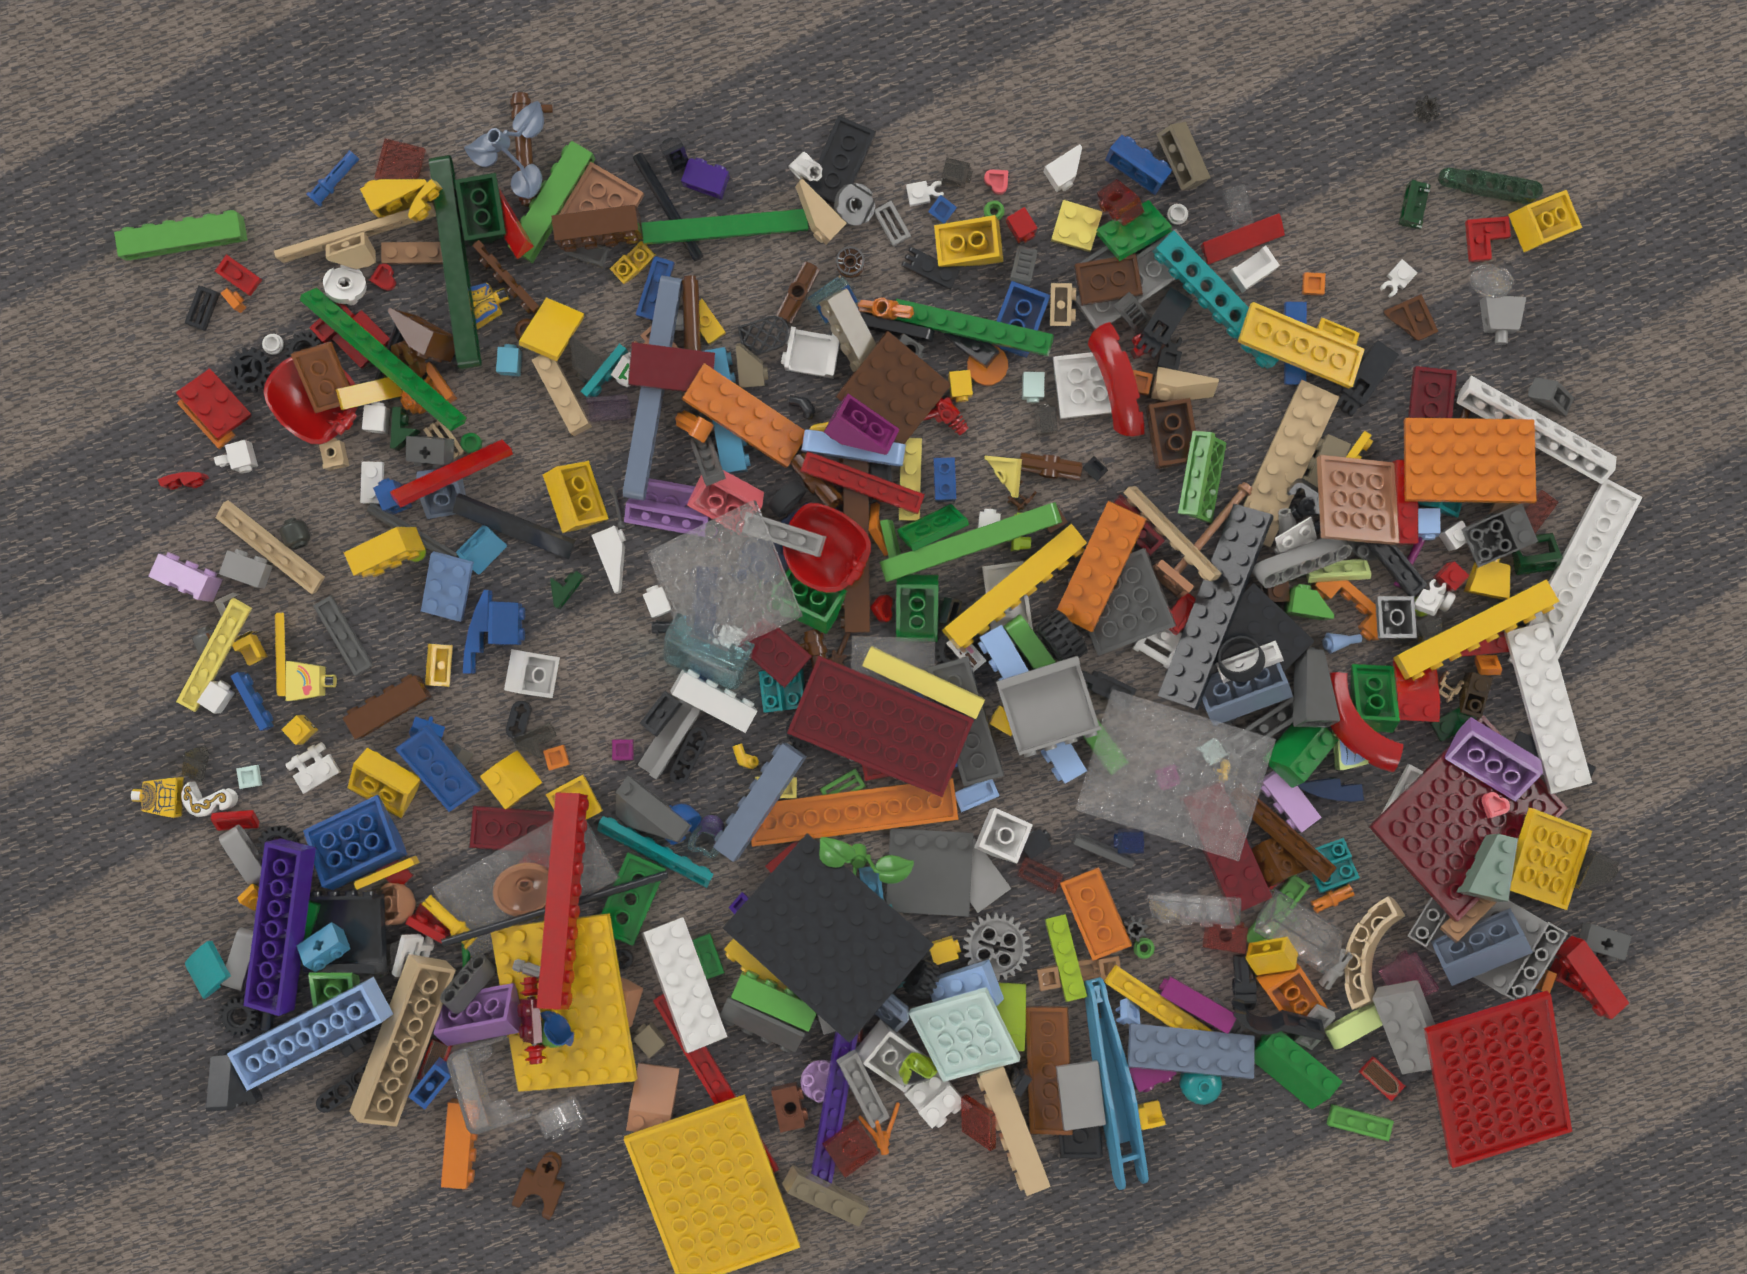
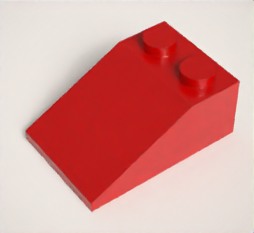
(1418, 698)

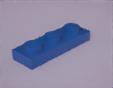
(647, 303)
(253, 700)

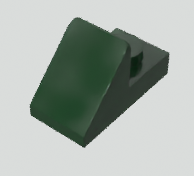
(398, 431)
(563, 593)

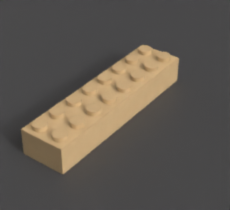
(402, 1041)

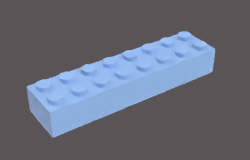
(1009, 663)
(310, 1033)

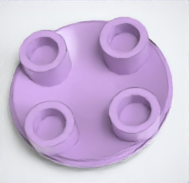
(814, 1080)

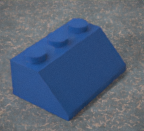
(1138, 164)

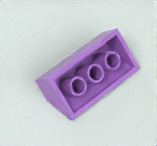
(1494, 759)
(487, 1016)

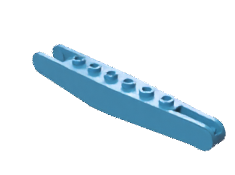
(1116, 1084)

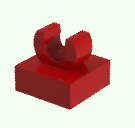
(1136, 352)

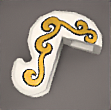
(206, 806)

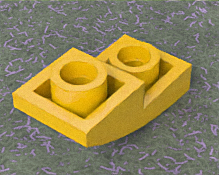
(420, 207)
(633, 263)

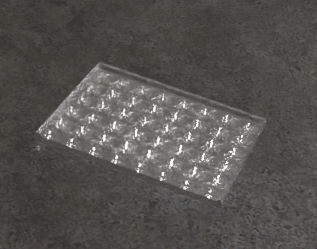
(1175, 774)

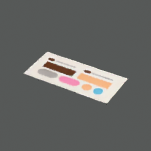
(974, 655)

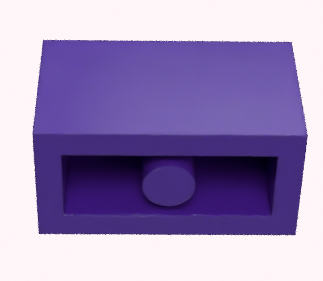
(705, 178)

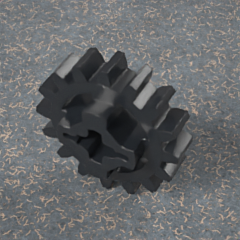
(255, 361)

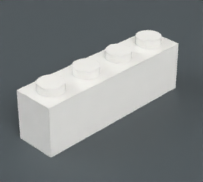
(714, 700)

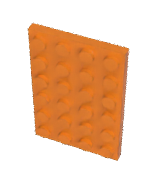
(1469, 460)

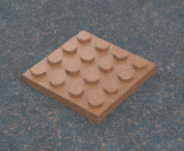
(1357, 500)

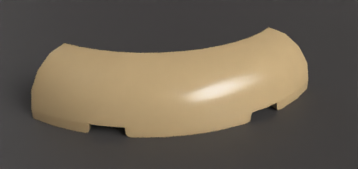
(1363, 945)

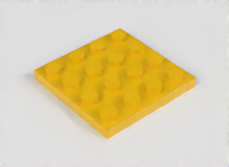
(1548, 858)

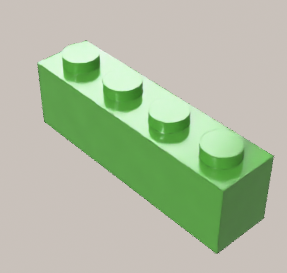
(773, 1000)

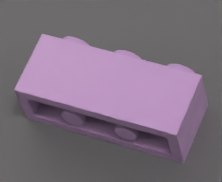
(1290, 801)

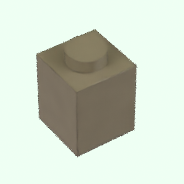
(649, 1039)

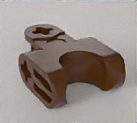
(542, 1183)

